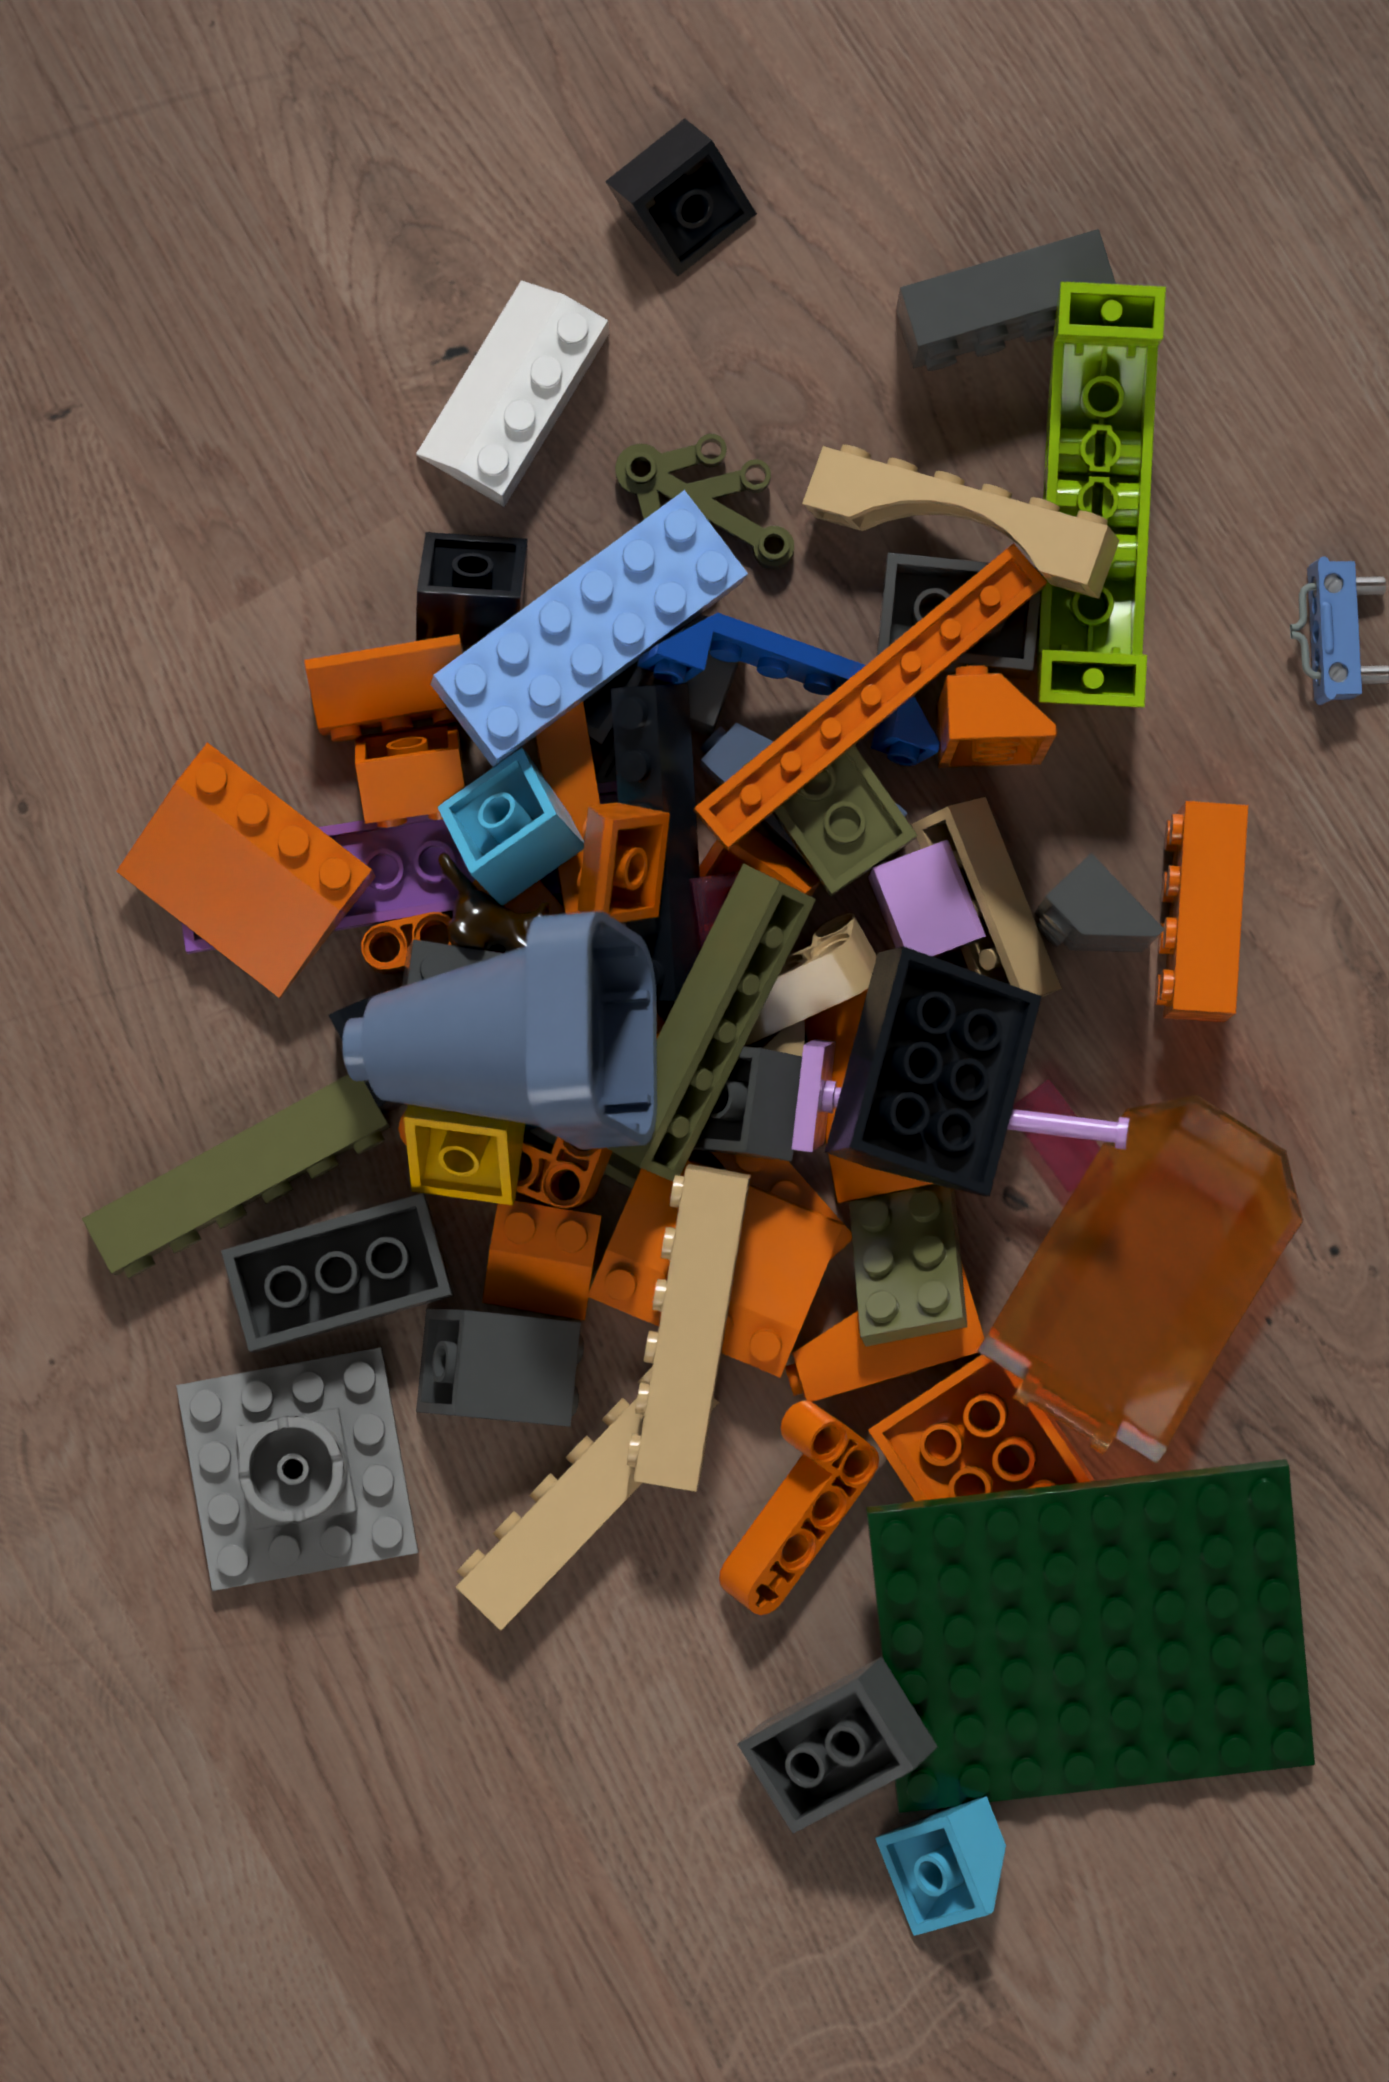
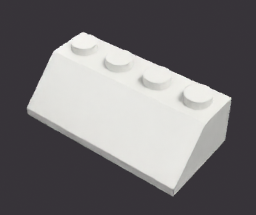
(514, 390)

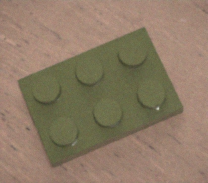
(844, 822)
(907, 1264)

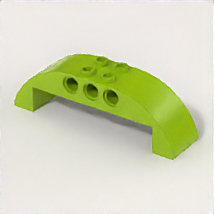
(1101, 465)

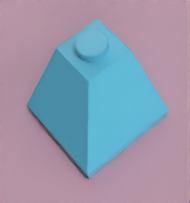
(946, 1865)

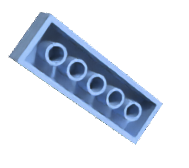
(588, 628)

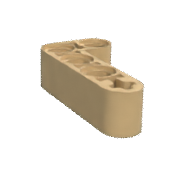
(818, 977)

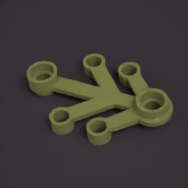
(703, 492)

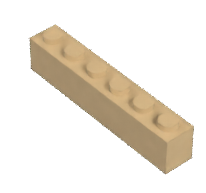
(691, 1327)
(559, 1521)

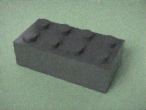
(995, 300)
(337, 1273)

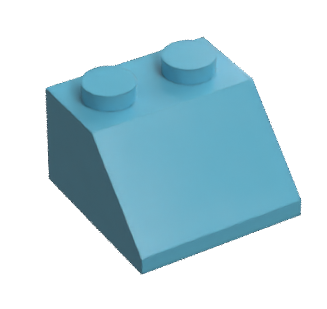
(511, 827)

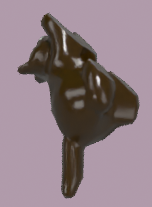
(480, 919)

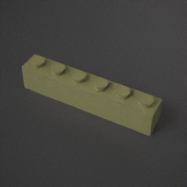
(718, 1013)
(236, 1174)

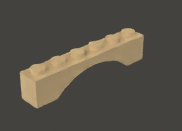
(866, 493)

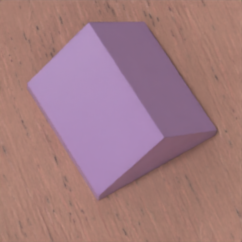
(926, 901)

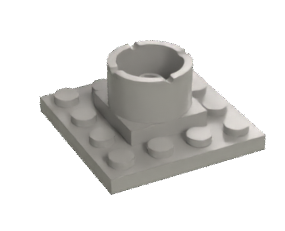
(353, 1483)

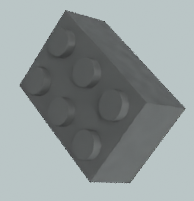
(921, 583)
(837, 1745)

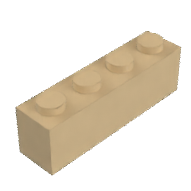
(1012, 943)

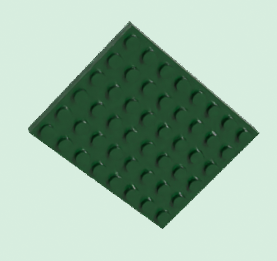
(1096, 1633)

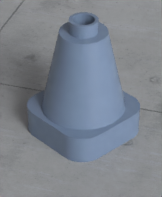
(526, 1036)

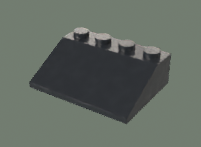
(933, 1072)

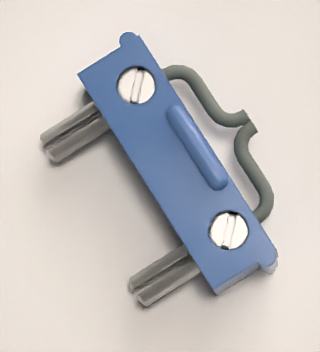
(1335, 630)

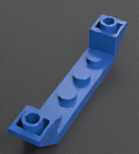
(902, 735)

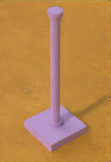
(820, 1096)

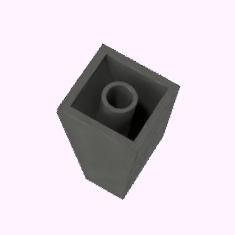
(499, 1367)

